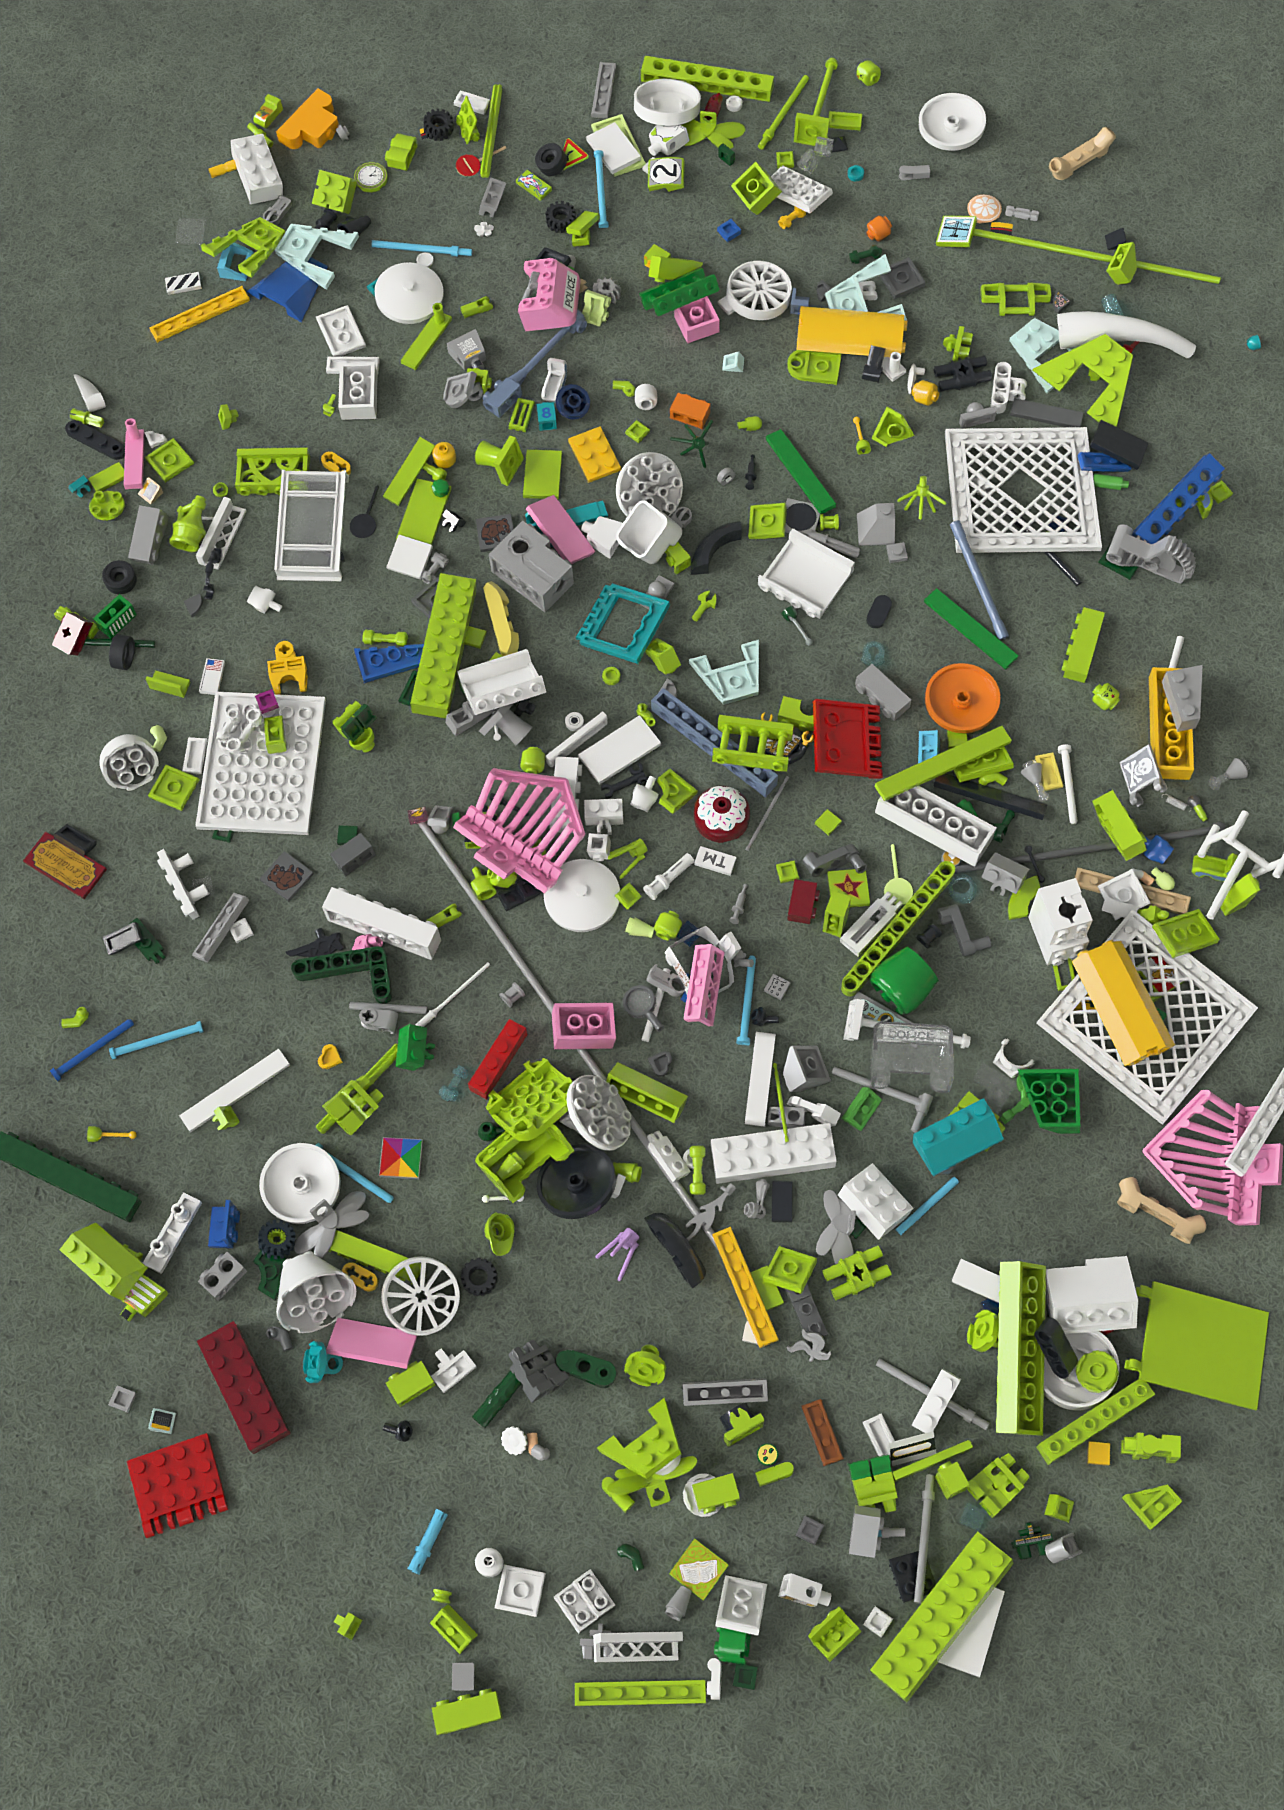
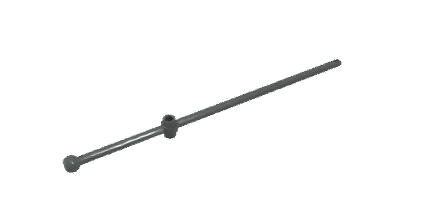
(1083, 849)

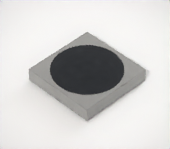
(801, 516)

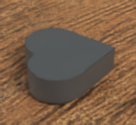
(660, 1063)

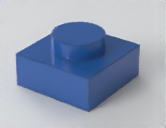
(729, 230)

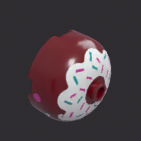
(721, 814)

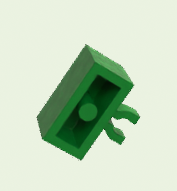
(412, 1047)

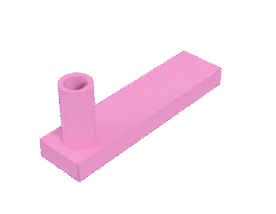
(134, 456)

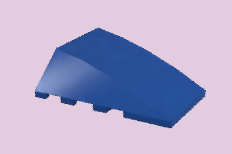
(288, 288)

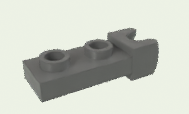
(807, 1311)

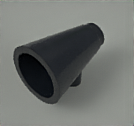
(353, 225)

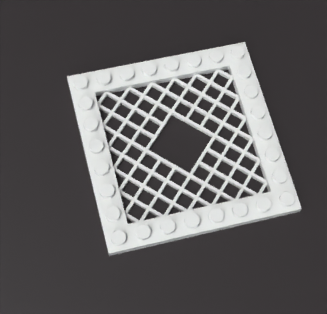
(1071, 438)
(1197, 974)

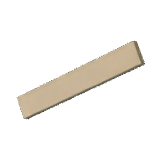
(1161, 898)

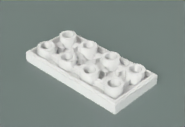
(800, 190)
(619, 749)
(971, 1645)

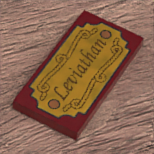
(64, 865)

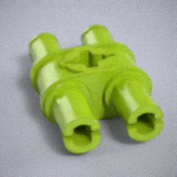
(858, 1261)

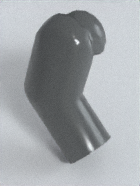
(281, 1335)

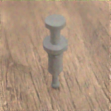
(738, 907)

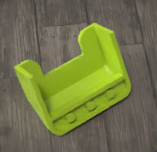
(532, 1152)

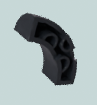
(711, 543)
(677, 1245)

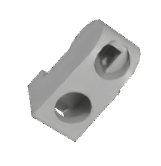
(794, 1117)

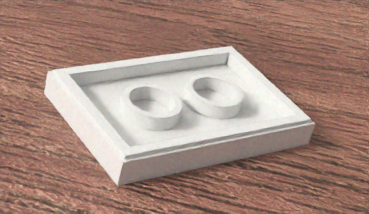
(616, 147)
(341, 331)
(741, 1605)

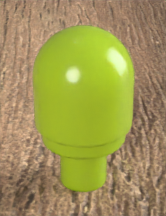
(751, 423)

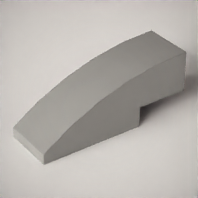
(464, 718)

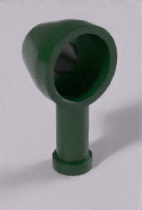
(1002, 827)
(491, 1134)

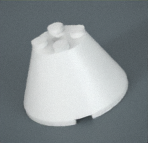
(311, 1292)

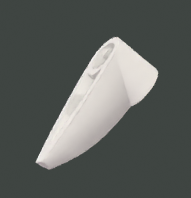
(90, 394)

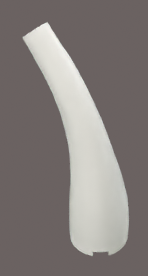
(1082, 327)

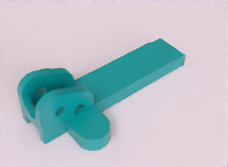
(579, 515)

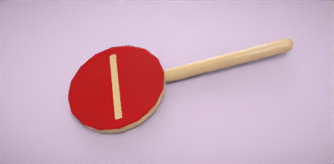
(470, 165)

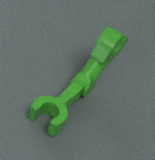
(1024, 1103)

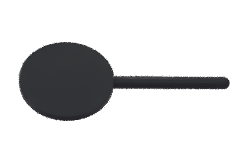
(364, 524)

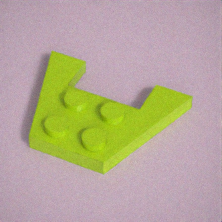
(651, 1449)

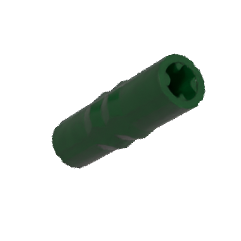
(497, 1399)

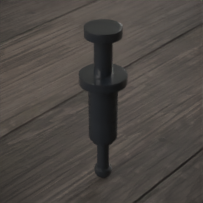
(751, 476)

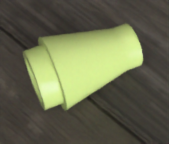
(639, 928)

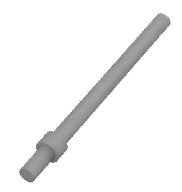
(968, 1415)
(928, 1497)

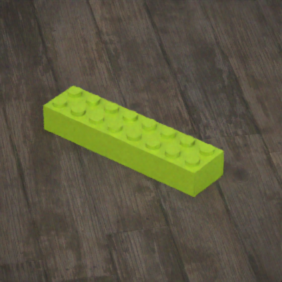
(443, 646)
(1019, 1354)
(942, 1616)

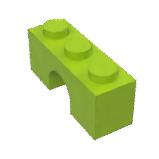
(791, 714)

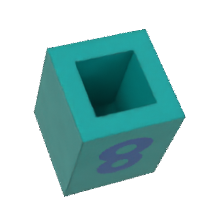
(546, 416)

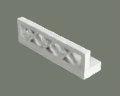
(215, 530)
(641, 1638)

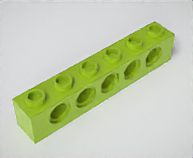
(1095, 1421)

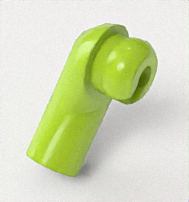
(645, 714)
(80, 1017)

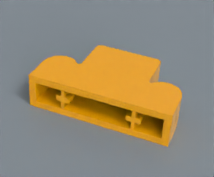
(310, 122)

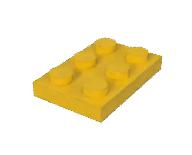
(594, 454)

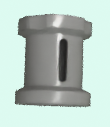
(512, 994)

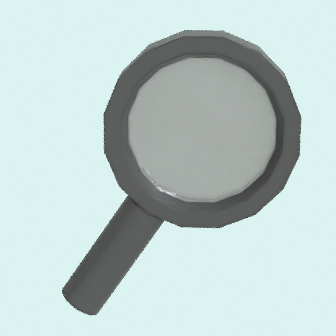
(640, 1003)

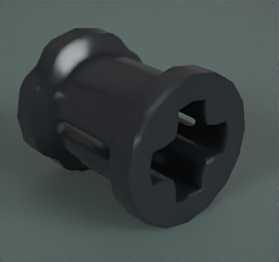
(929, 935)

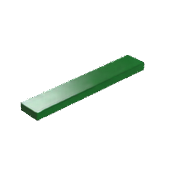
(800, 471)
(971, 628)

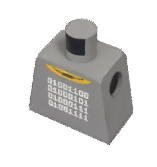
(467, 350)

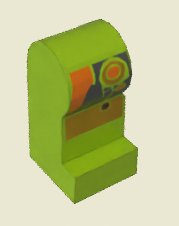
(268, 111)

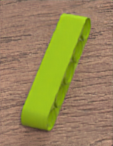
(372, 1255)

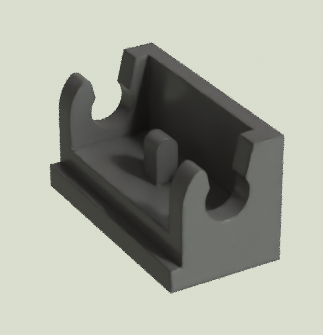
(353, 854)

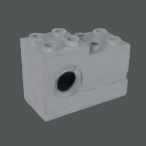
(531, 566)

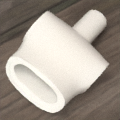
(263, 599)
(644, 796)

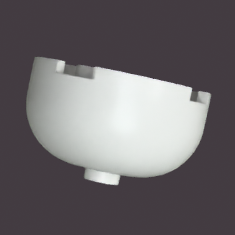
(122, 755)

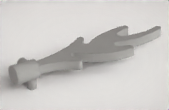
(708, 1216)

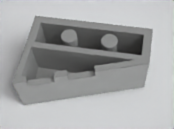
(148, 534)
(1184, 696)

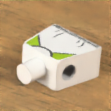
(667, 139)

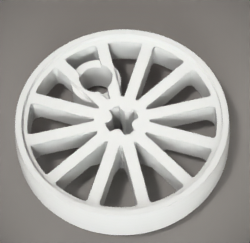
(759, 291)
(430, 1298)

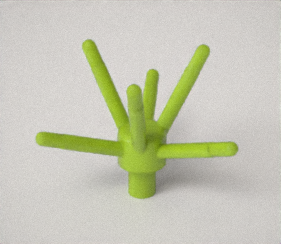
(922, 491)

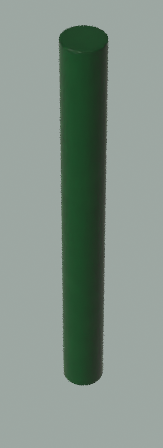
(107, 642)

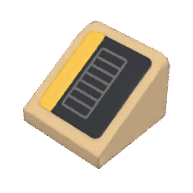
(150, 491)

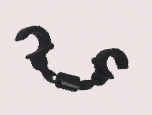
(215, 557)

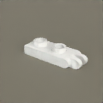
(667, 1156)

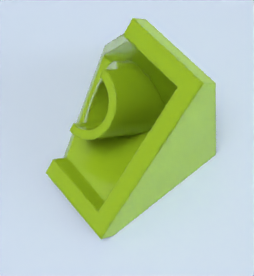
(892, 428)

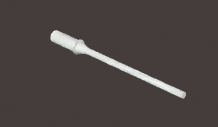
(432, 1013)

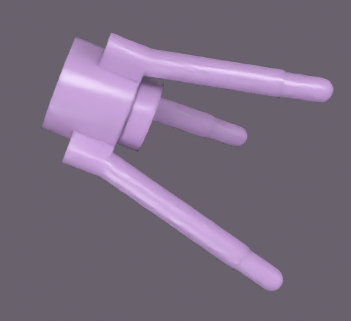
(625, 1239)

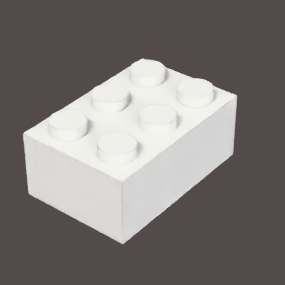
(358, 391)
(875, 1201)

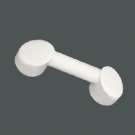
(255, 719)

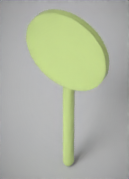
(898, 886)

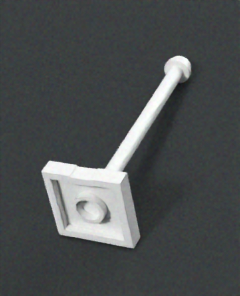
(856, 1021)

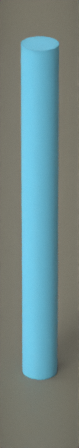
(927, 1205)

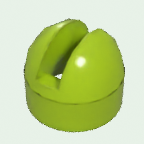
(217, 486)

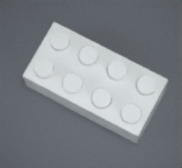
(256, 168)

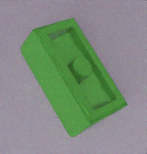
(862, 1108)

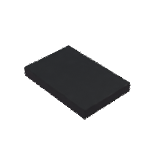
(1119, 444)

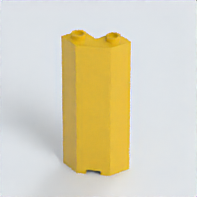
(1122, 1002)

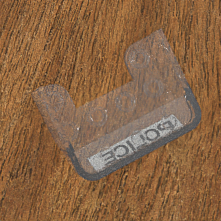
(912, 1050)

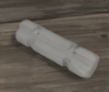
(1022, 213)

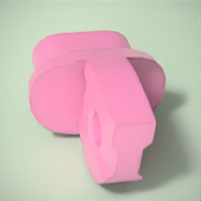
(367, 941)

